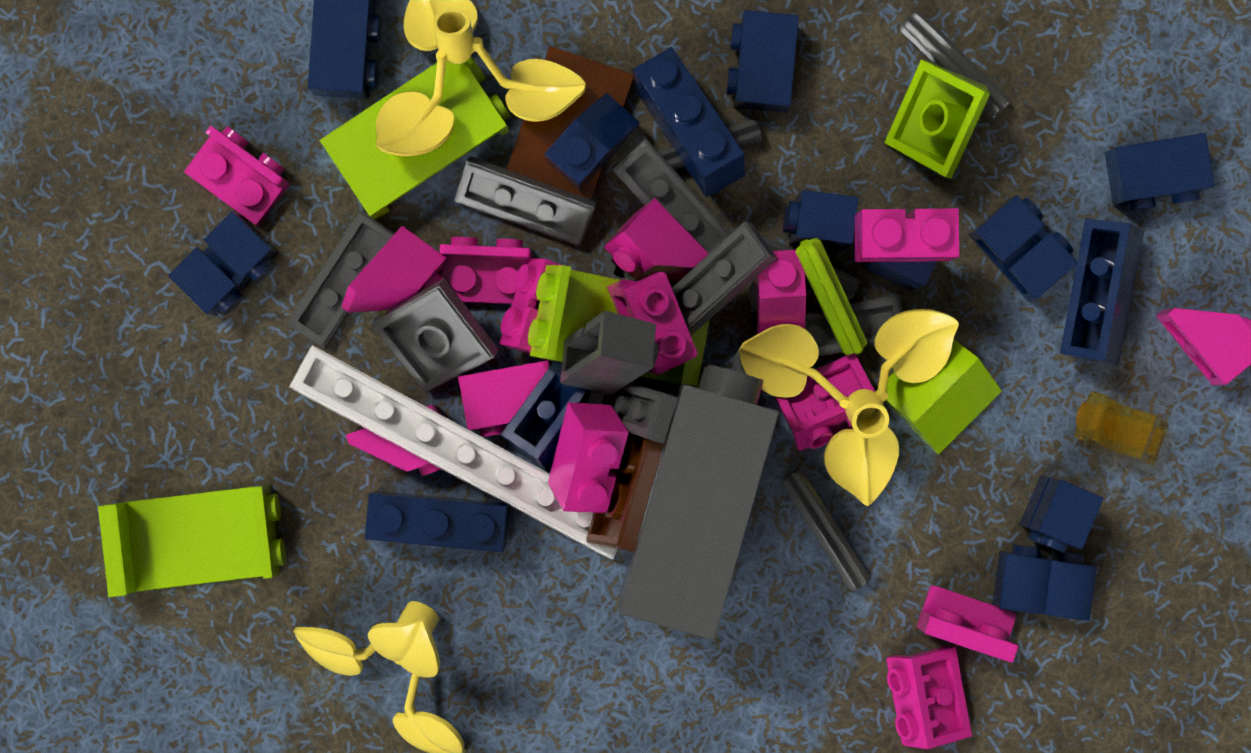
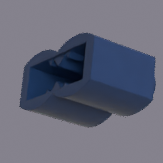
(1044, 584)

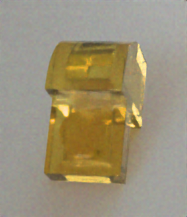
(1120, 428)

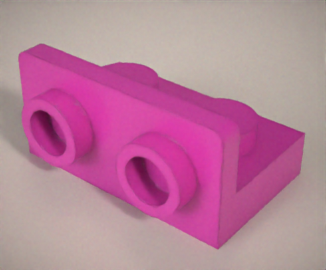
(236, 176)
(483, 272)
(656, 303)
(814, 413)
(968, 623)
(928, 698)

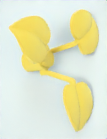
(415, 125)
(866, 456)
(407, 644)

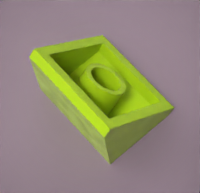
(937, 117)
(948, 401)

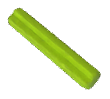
(831, 296)

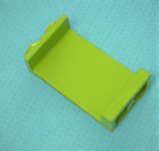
(383, 177)
(575, 298)
(191, 539)

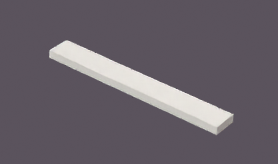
(438, 442)

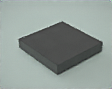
(435, 336)

